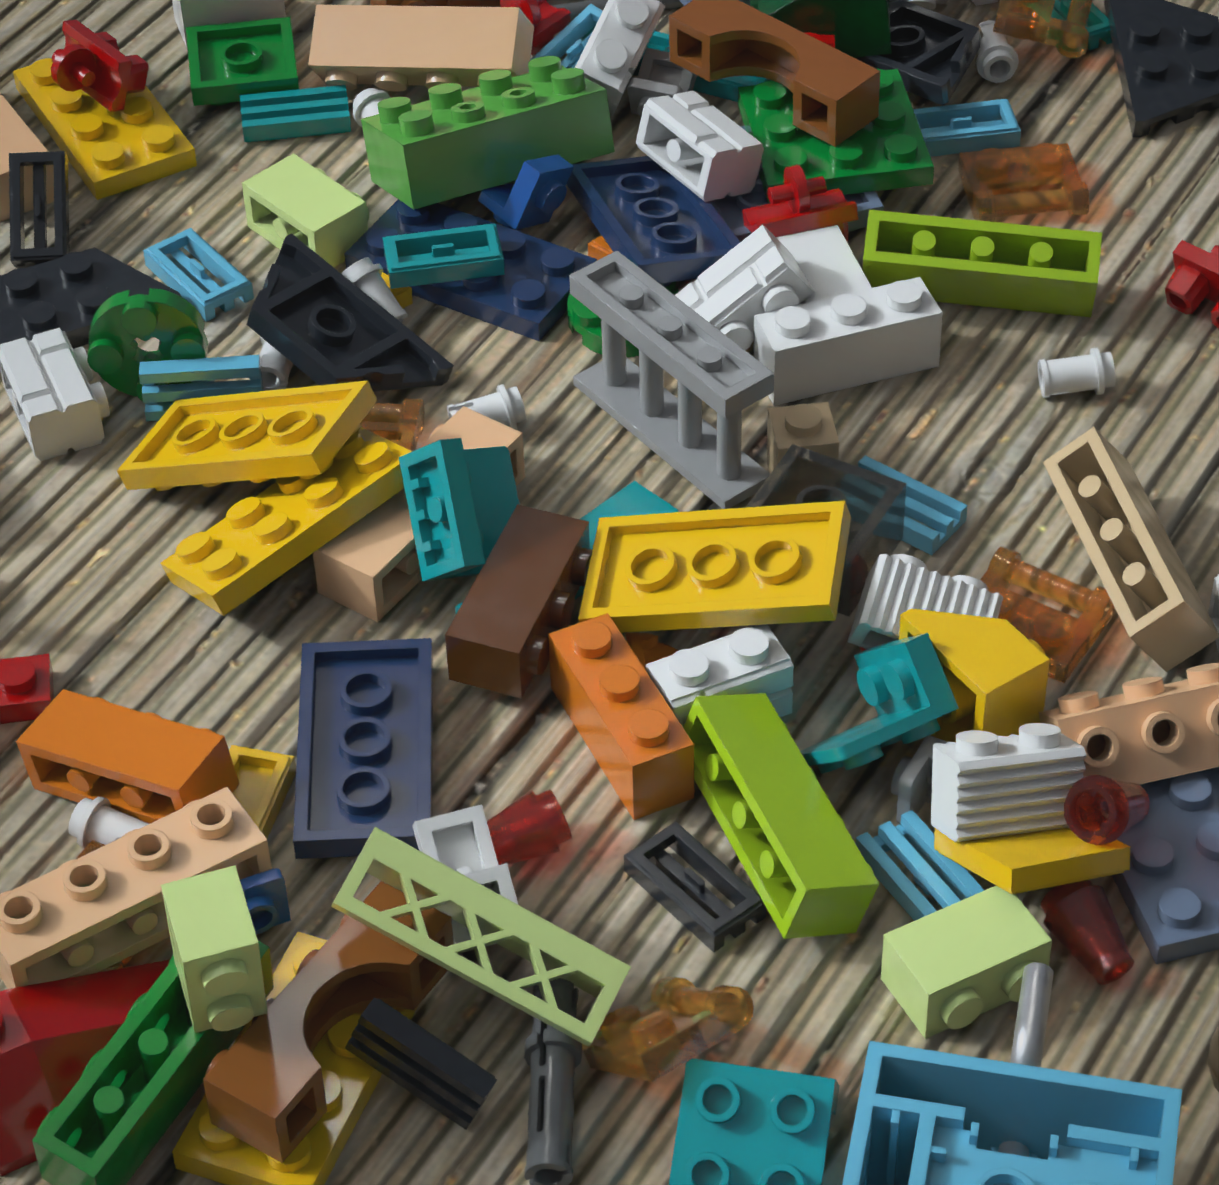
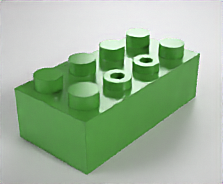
(485, 133)

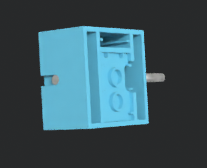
(1007, 1123)

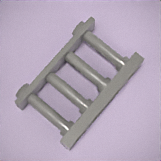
(693, 352)

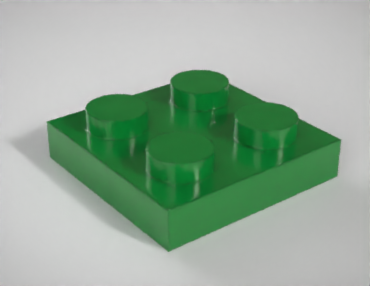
(240, 60)

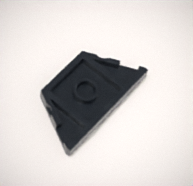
(927, 50)
(1164, 60)
(65, 294)
(338, 329)

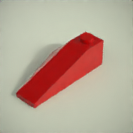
(49, 1039)

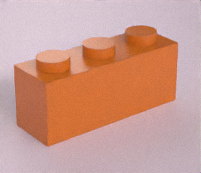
(621, 716)
(125, 755)

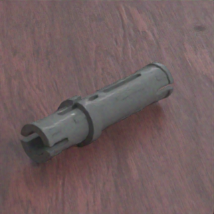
(551, 1093)

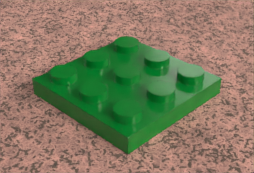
(875, 158)

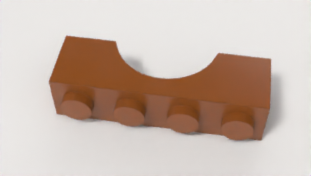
(730, 39)
(268, 1081)

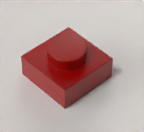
(25, 687)

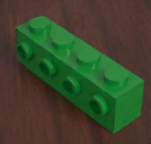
(132, 1088)

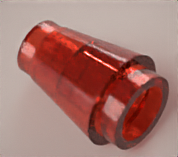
(1105, 809)
(529, 828)
(1086, 926)

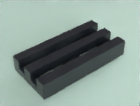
(40, 252)
(685, 892)
(420, 1063)

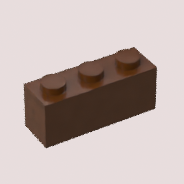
(519, 600)

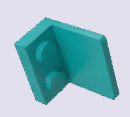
(457, 505)
(908, 694)
(751, 1126)

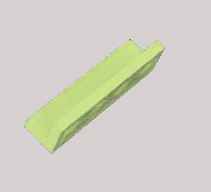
(489, 921)

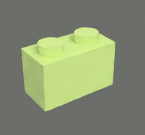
(307, 204)
(215, 949)
(962, 959)

